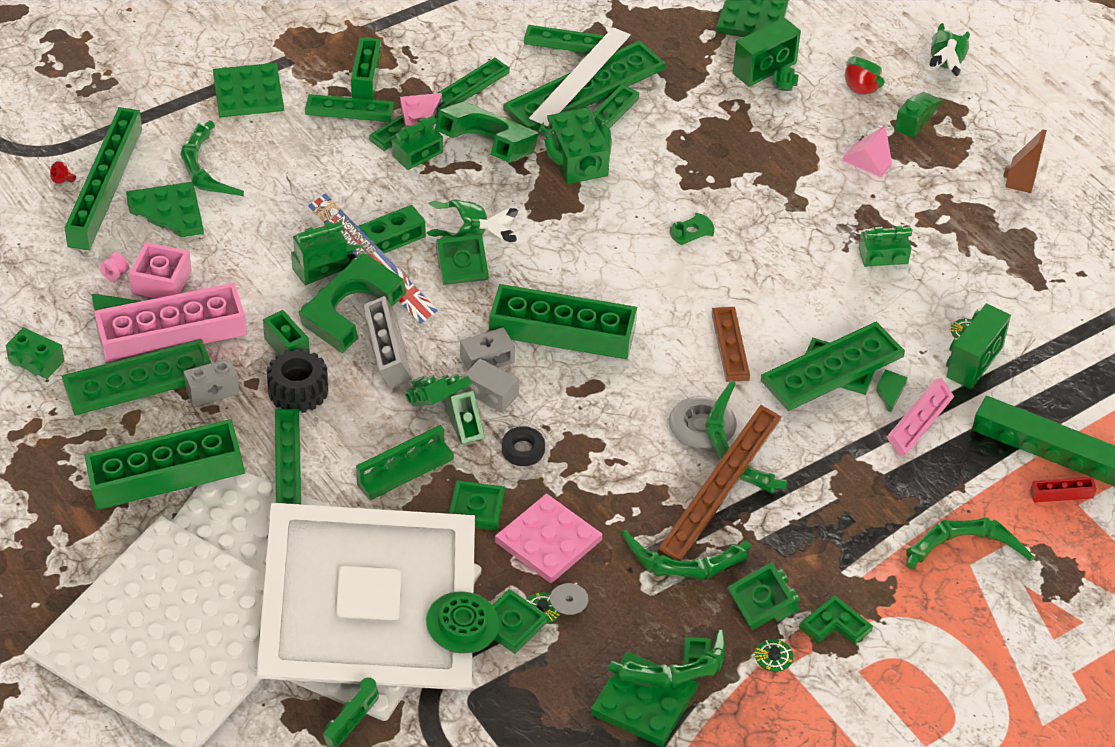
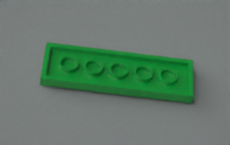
(832, 366)
(133, 377)

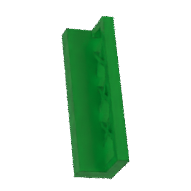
(404, 466)

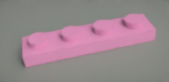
(920, 416)

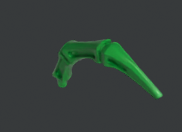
(198, 175)
(717, 437)
(950, 529)
(694, 569)
(674, 675)

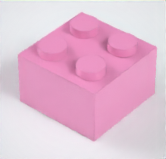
(160, 271)

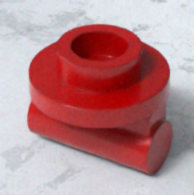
(60, 173)

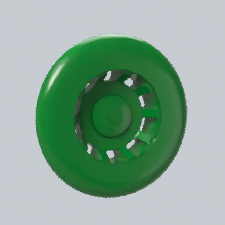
(463, 614)

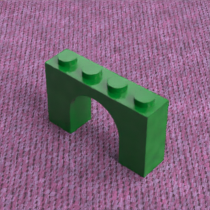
(510, 139)
(360, 276)

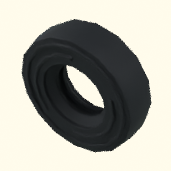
(523, 458)

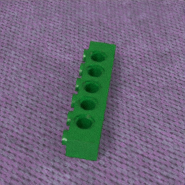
(385, 232)

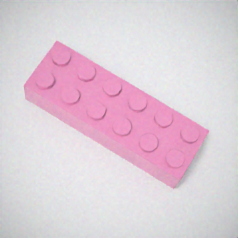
(170, 321)

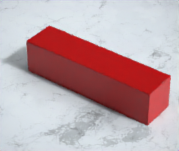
(1063, 489)

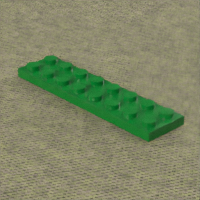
(623, 67)

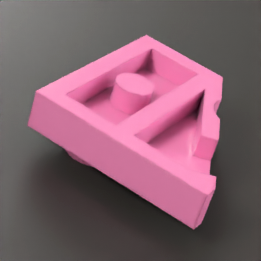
(419, 106)

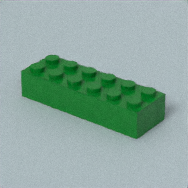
(564, 321)
(164, 464)

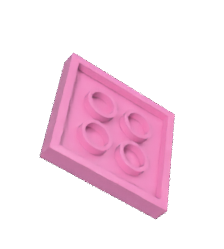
(548, 538)

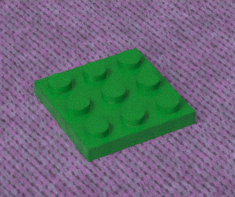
(747, 16)
(248, 90)
(642, 706)

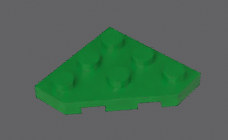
(168, 207)

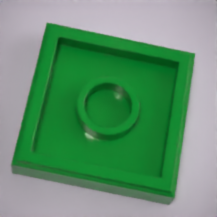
(480, 500)
(517, 621)

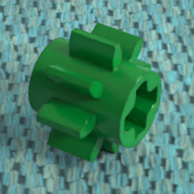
(785, 78)

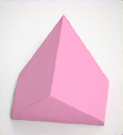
(871, 153)

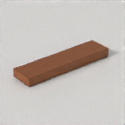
(730, 344)

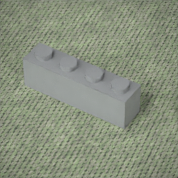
(387, 342)

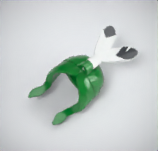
(948, 50)
(476, 220)

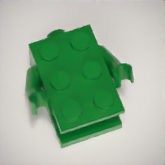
(579, 144)

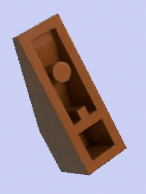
(1024, 165)

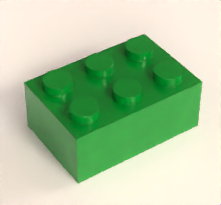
(765, 51)
(977, 345)

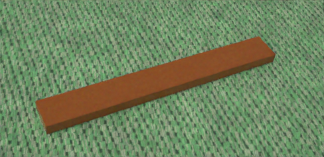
(719, 484)

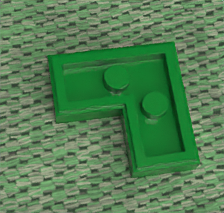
(835, 616)

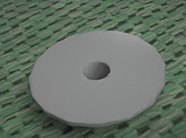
(569, 599)

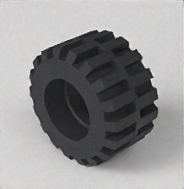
(297, 380)

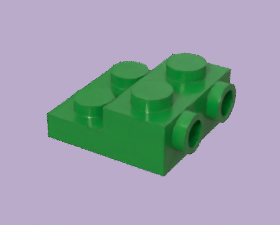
(462, 259)
(432, 390)
(765, 596)

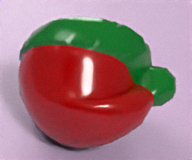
(863, 75)

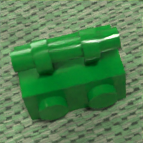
(417, 143)
(320, 245)
(885, 246)

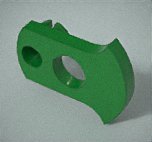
(699, 221)

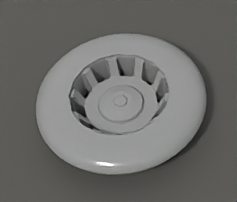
(693, 430)

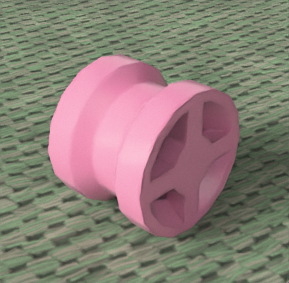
(114, 266)

